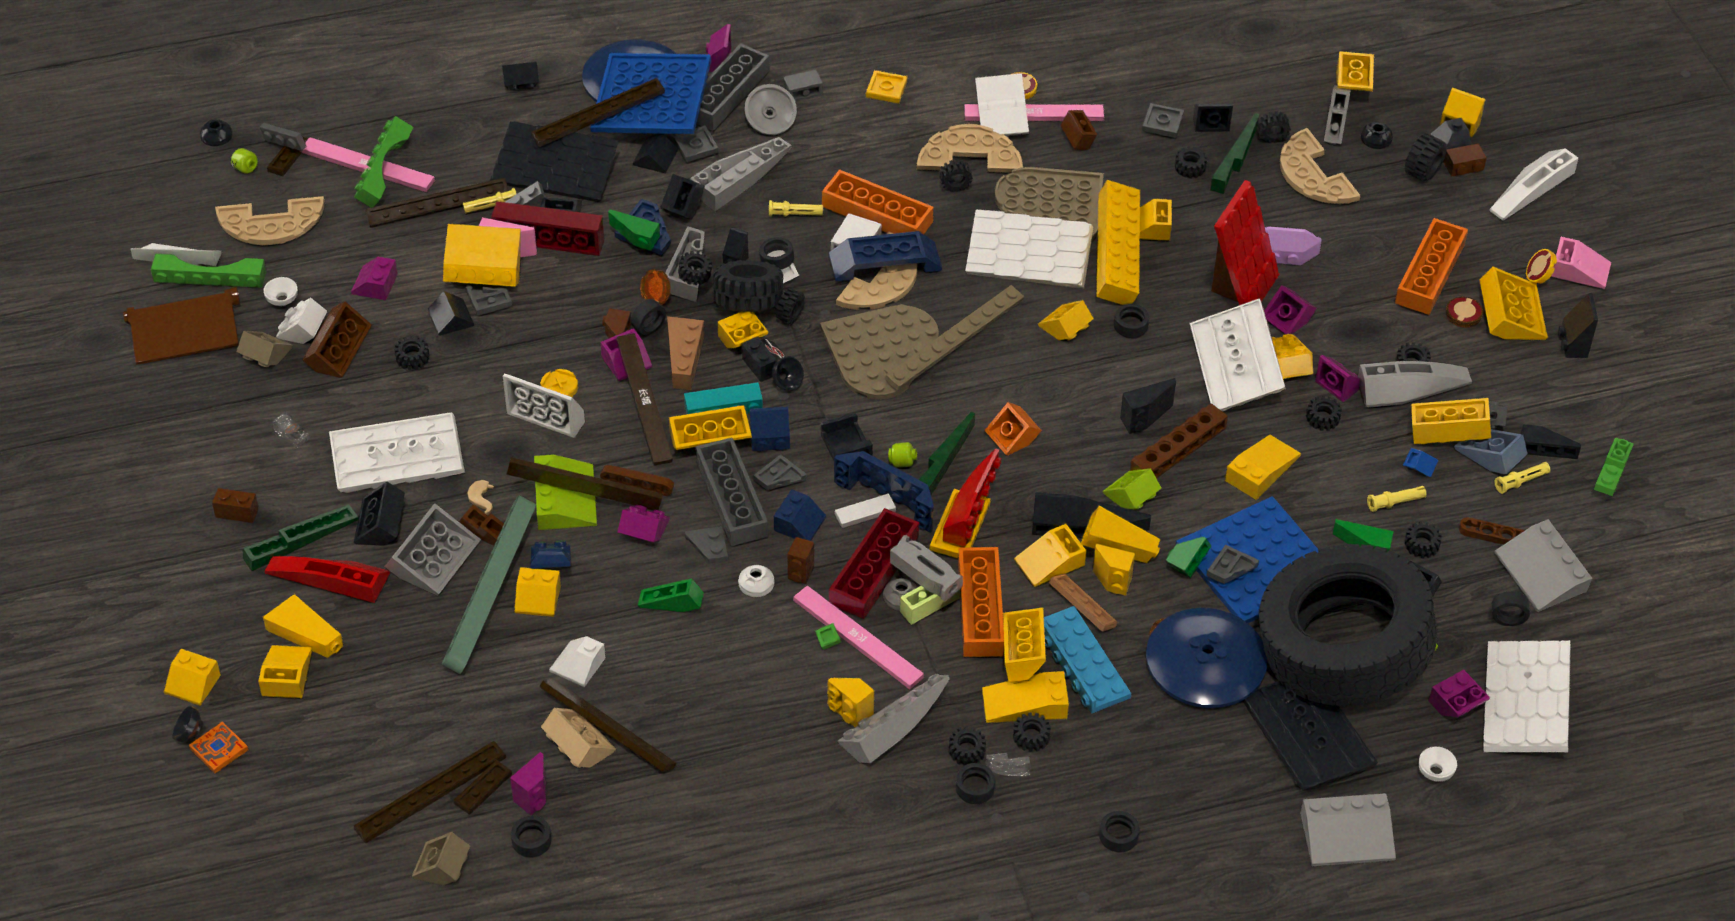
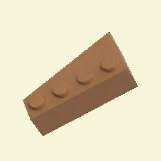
(685, 348)

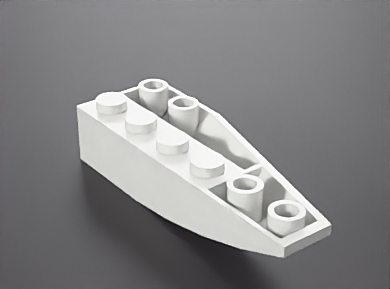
(1535, 181)

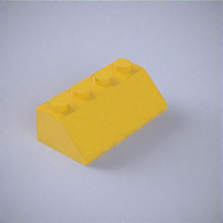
(1451, 421)
(709, 427)
(1024, 643)

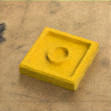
(886, 86)

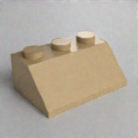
(577, 737)

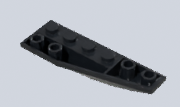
(1075, 511)

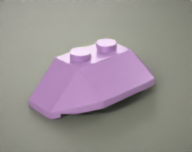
(1293, 245)

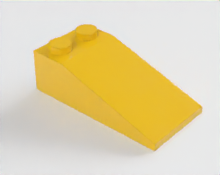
(1260, 466)
(1041, 694)

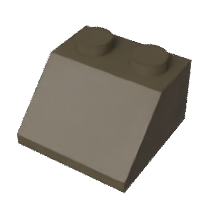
(263, 348)
(441, 859)

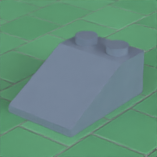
(1495, 454)

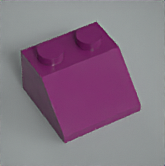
(719, 46)
(376, 278)
(1288, 310)
(1336, 378)
(530, 785)

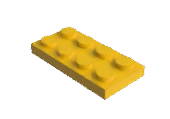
(951, 549)

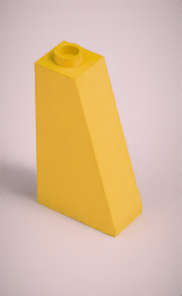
(1115, 532)
(303, 626)

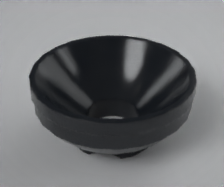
(217, 136)
(1376, 139)
(793, 370)
(187, 725)

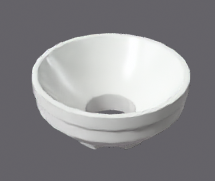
(279, 287)
(756, 586)
(1439, 758)

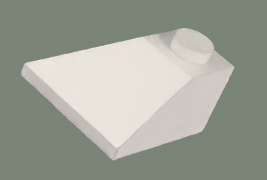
(579, 660)

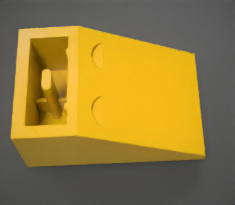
(1293, 356)
(1052, 555)
(285, 671)

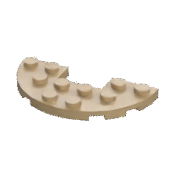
(970, 141)
(1306, 176)
(270, 228)
(887, 286)

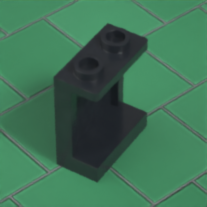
(844, 436)

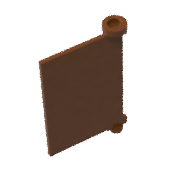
(183, 327)

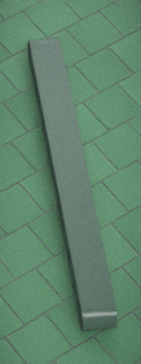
(488, 585)

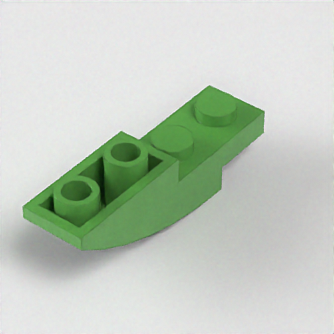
(1614, 466)

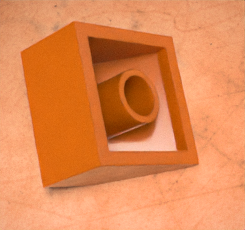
(1012, 429)

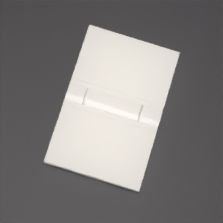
(1002, 104)

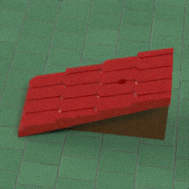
(1244, 255)

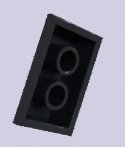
(379, 516)

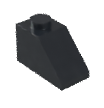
(736, 246)

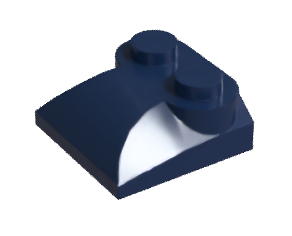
(550, 555)

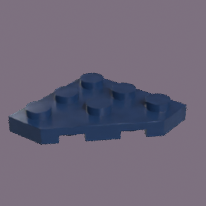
(650, 211)

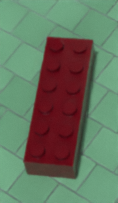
(556, 228)
(870, 564)

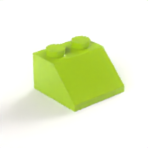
(1133, 489)

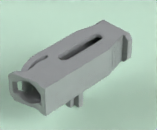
(925, 568)

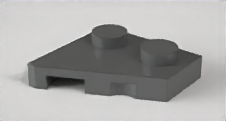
(488, 299)
(779, 473)
(709, 543)
(1231, 564)

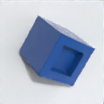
(1420, 462)

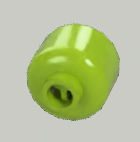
(244, 160)
(902, 455)

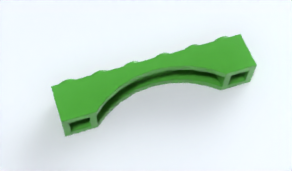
(372, 185)
(245, 273)

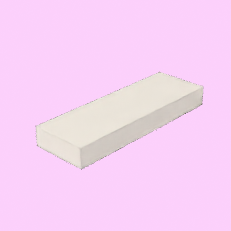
(864, 510)

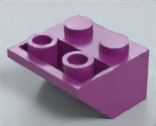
(612, 356)
(642, 523)
(1457, 695)

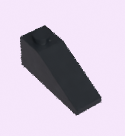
(1548, 443)

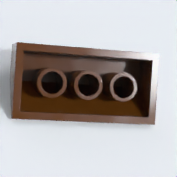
(337, 341)

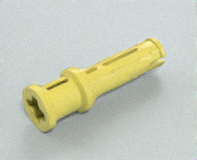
(488, 202)
(785, 209)
(1515, 479)
(1388, 499)

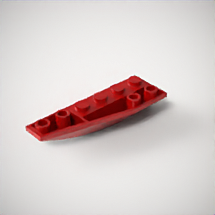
(971, 501)
(332, 575)

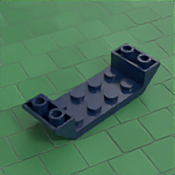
(883, 251)
(885, 479)

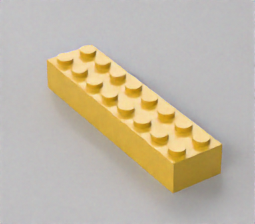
(1118, 243)

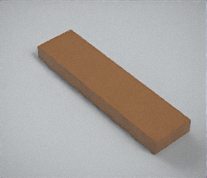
(1083, 602)

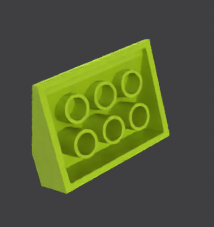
(563, 507)

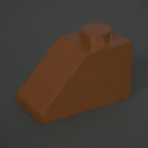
(616, 322)

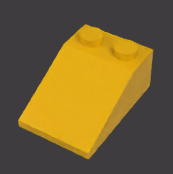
(1355, 71)

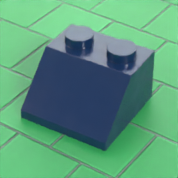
(770, 428)
(798, 516)

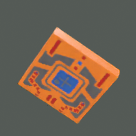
(218, 747)

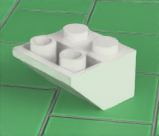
(302, 322)

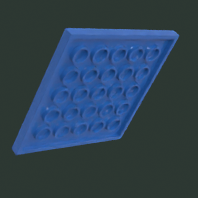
(669, 113)
(1263, 533)

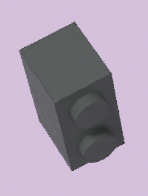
(803, 85)

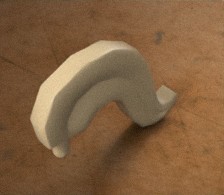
(475, 494)

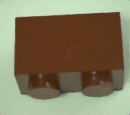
(1078, 129)
(1465, 160)
(235, 505)
(800, 560)

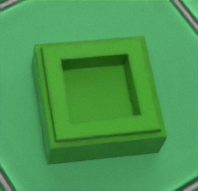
(828, 636)

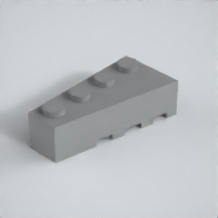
(691, 241)

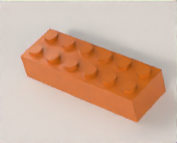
(876, 203)
(1431, 266)
(981, 602)

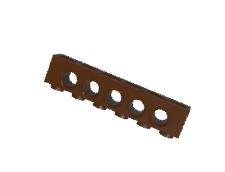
(1181, 441)

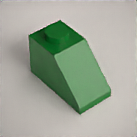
(1188, 555)

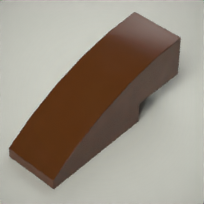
(482, 525)

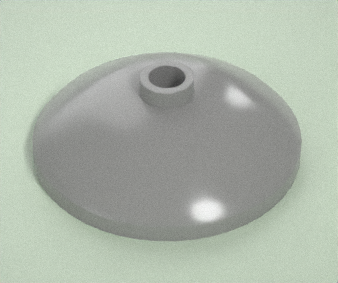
(772, 99)

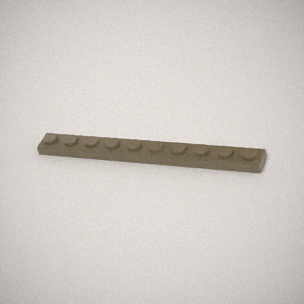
(954, 338)

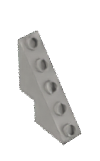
(1337, 115)

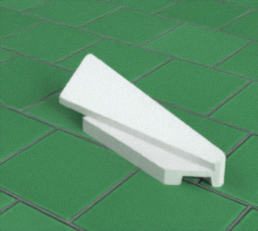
(191, 256)

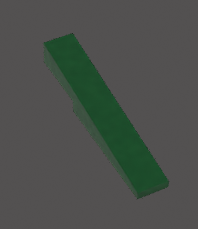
(1235, 157)
(946, 452)
(297, 536)

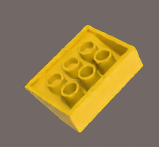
(482, 255)
(1512, 306)

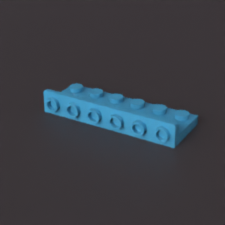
(1083, 660)

